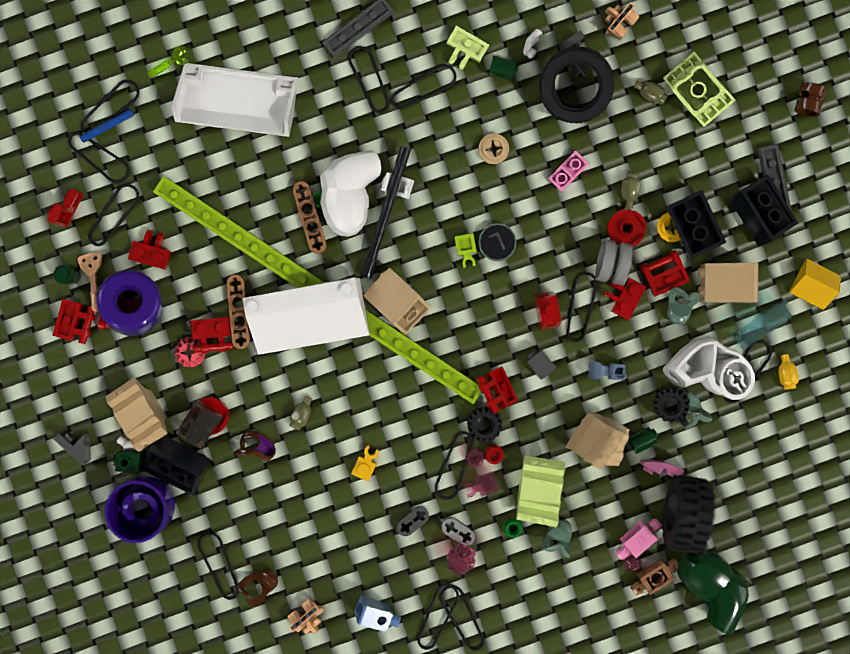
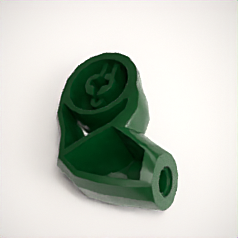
(718, 584)

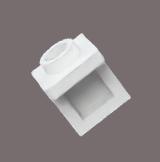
(404, 188)

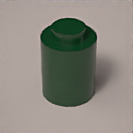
(503, 68)
(66, 274)
(643, 440)

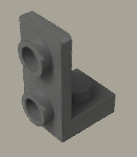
(575, 40)

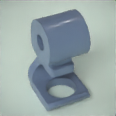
(612, 371)

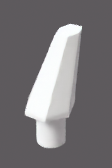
(127, 445)

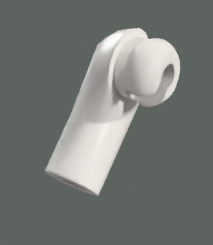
(530, 41)

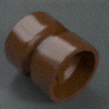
(810, 99)

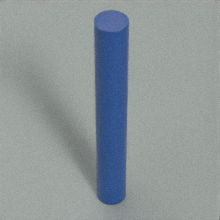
(106, 126)

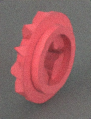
(183, 359)

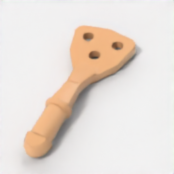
(91, 273)

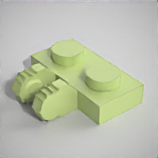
(468, 45)

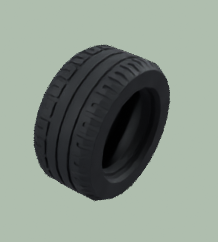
(590, 110)

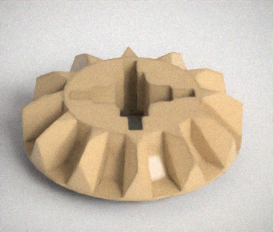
(500, 142)

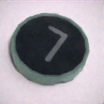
(497, 242)

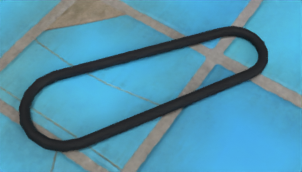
(418, 79)
(360, 82)
(106, 97)
(105, 175)
(105, 210)
(590, 309)
(745, 355)
(444, 465)
(210, 569)
(428, 613)
(471, 613)

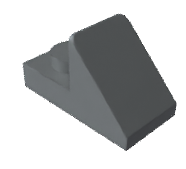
(79, 450)

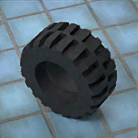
(688, 514)

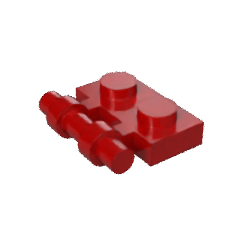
(68, 321)
(211, 328)
(501, 387)

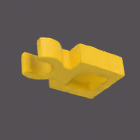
(365, 466)

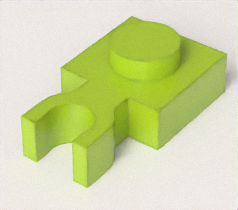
(465, 246)

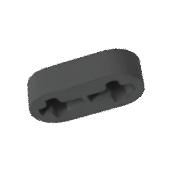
(415, 524)

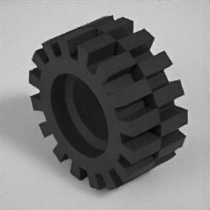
(668, 415)
(480, 435)

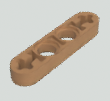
(311, 217)
(235, 312)

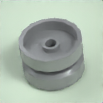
(613, 262)

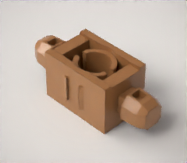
(663, 580)

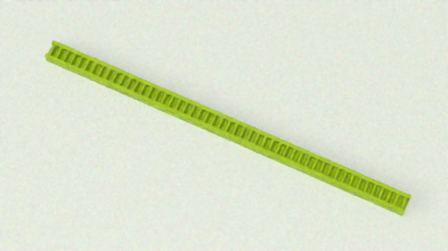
(302, 278)

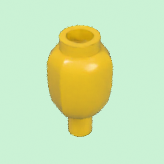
(788, 373)

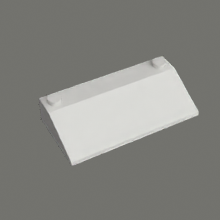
(235, 99)
(307, 316)

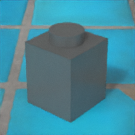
(540, 363)

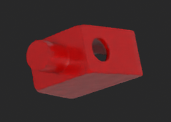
(547, 310)

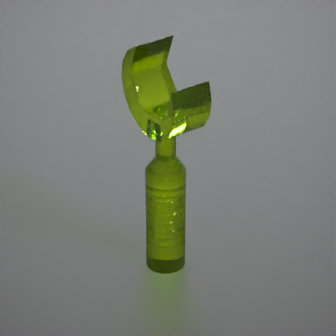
(166, 64)

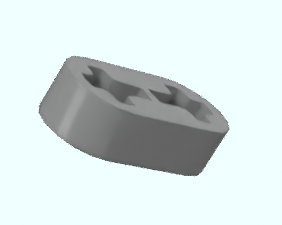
(455, 534)

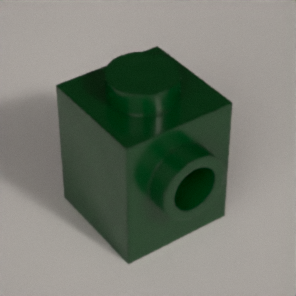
(128, 461)

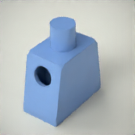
(375, 614)

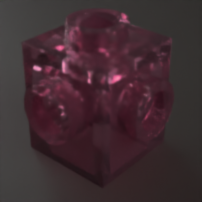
(461, 559)

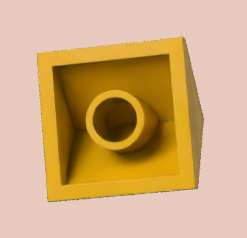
(816, 284)

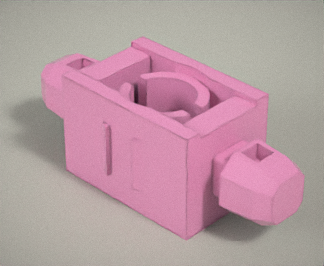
(638, 539)

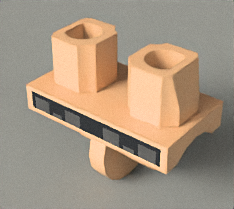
(627, 15)
(299, 622)

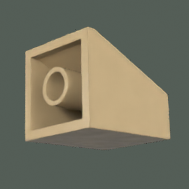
(728, 282)
(397, 301)

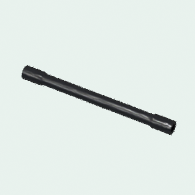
(400, 164)

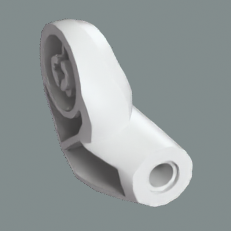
(344, 191)
(714, 365)

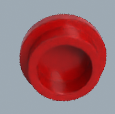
(494, 454)

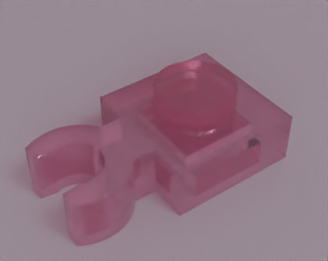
(484, 484)

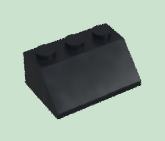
(763, 210)
(696, 224)
(176, 464)

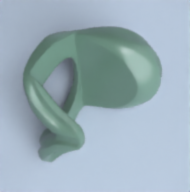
(678, 312)
(695, 407)
(562, 534)

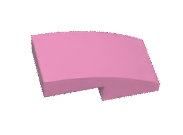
(568, 171)
(657, 466)

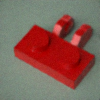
(148, 254)
(628, 298)

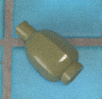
(651, 92)
(630, 189)
(300, 414)

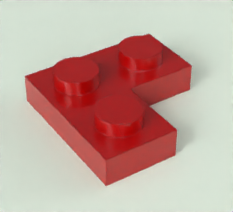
(62, 214)

